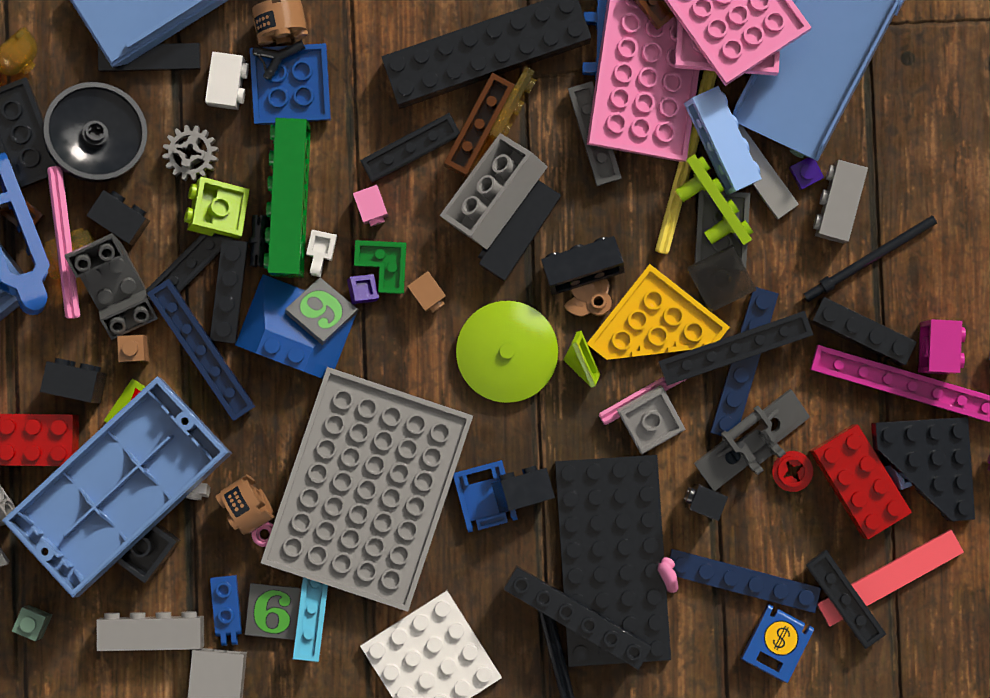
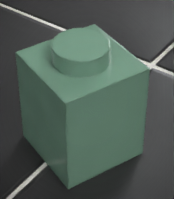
(32, 623)

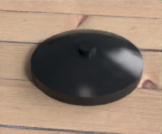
(94, 132)

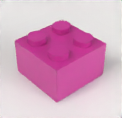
(941, 347)

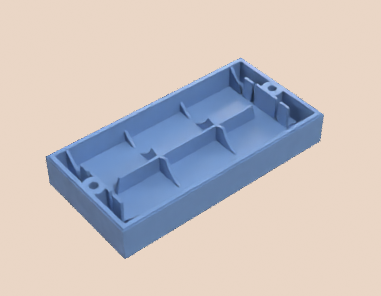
(116, 487)

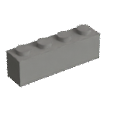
(150, 633)

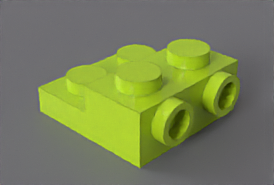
(216, 208)

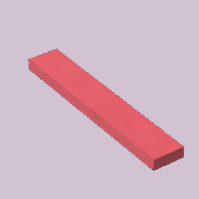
(899, 572)

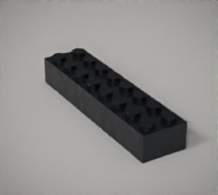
(485, 49)

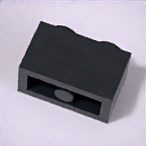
(118, 217)
(522, 490)
(705, 501)

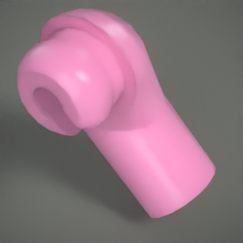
(668, 575)

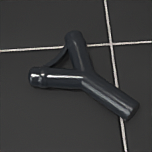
(276, 56)

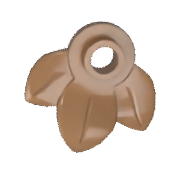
(585, 297)

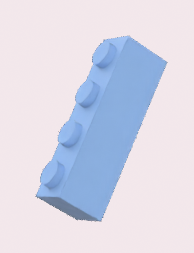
(723, 140)

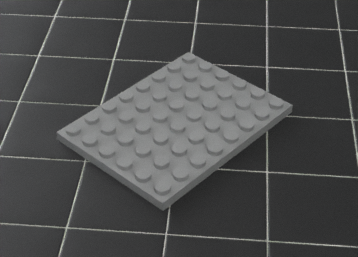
(367, 489)

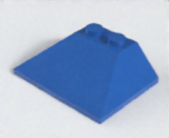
(279, 338)

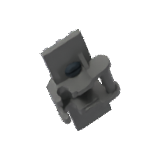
(756, 446)

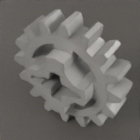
(192, 142)

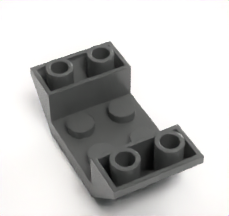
(113, 285)

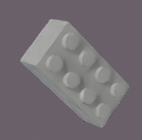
(493, 191)

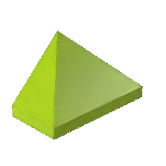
(581, 360)

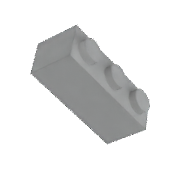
(840, 201)

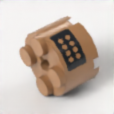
(279, 22)
(246, 505)

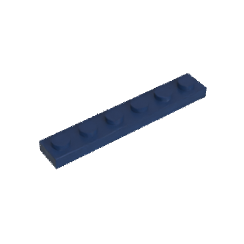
(201, 349)
(742, 372)
(745, 581)

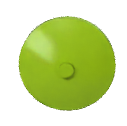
(507, 351)

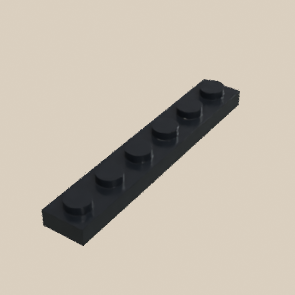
(735, 348)

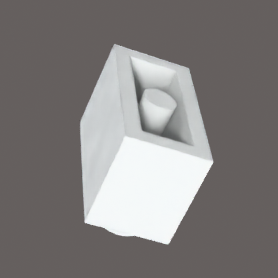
(226, 81)

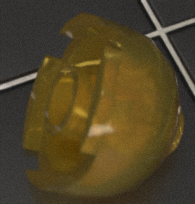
(18, 53)

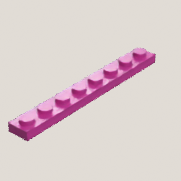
(901, 383)

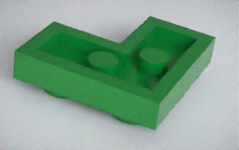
(389, 258)

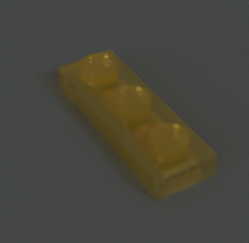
(514, 103)

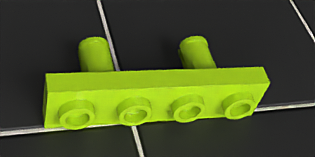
(703, 181)

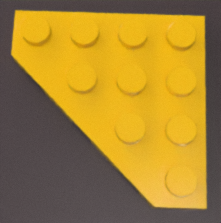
(655, 320)

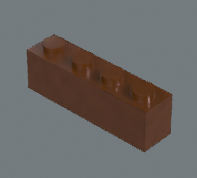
(479, 125)

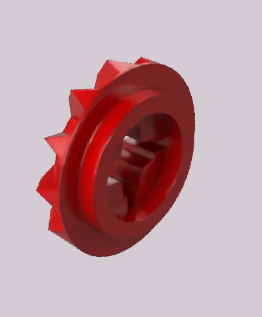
(804, 473)

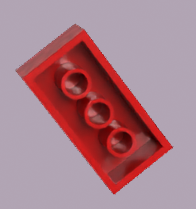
(38, 439)
(860, 481)

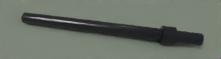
(828, 283)

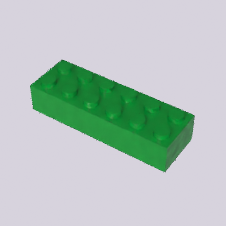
(289, 197)

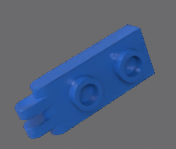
(226, 608)

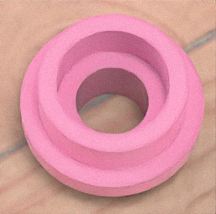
(257, 537)

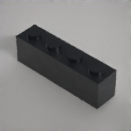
(519, 231)
(862, 331)

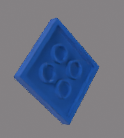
(296, 89)

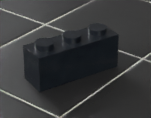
(582, 265)

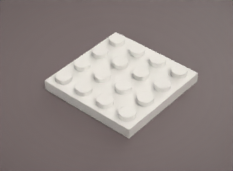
(431, 654)

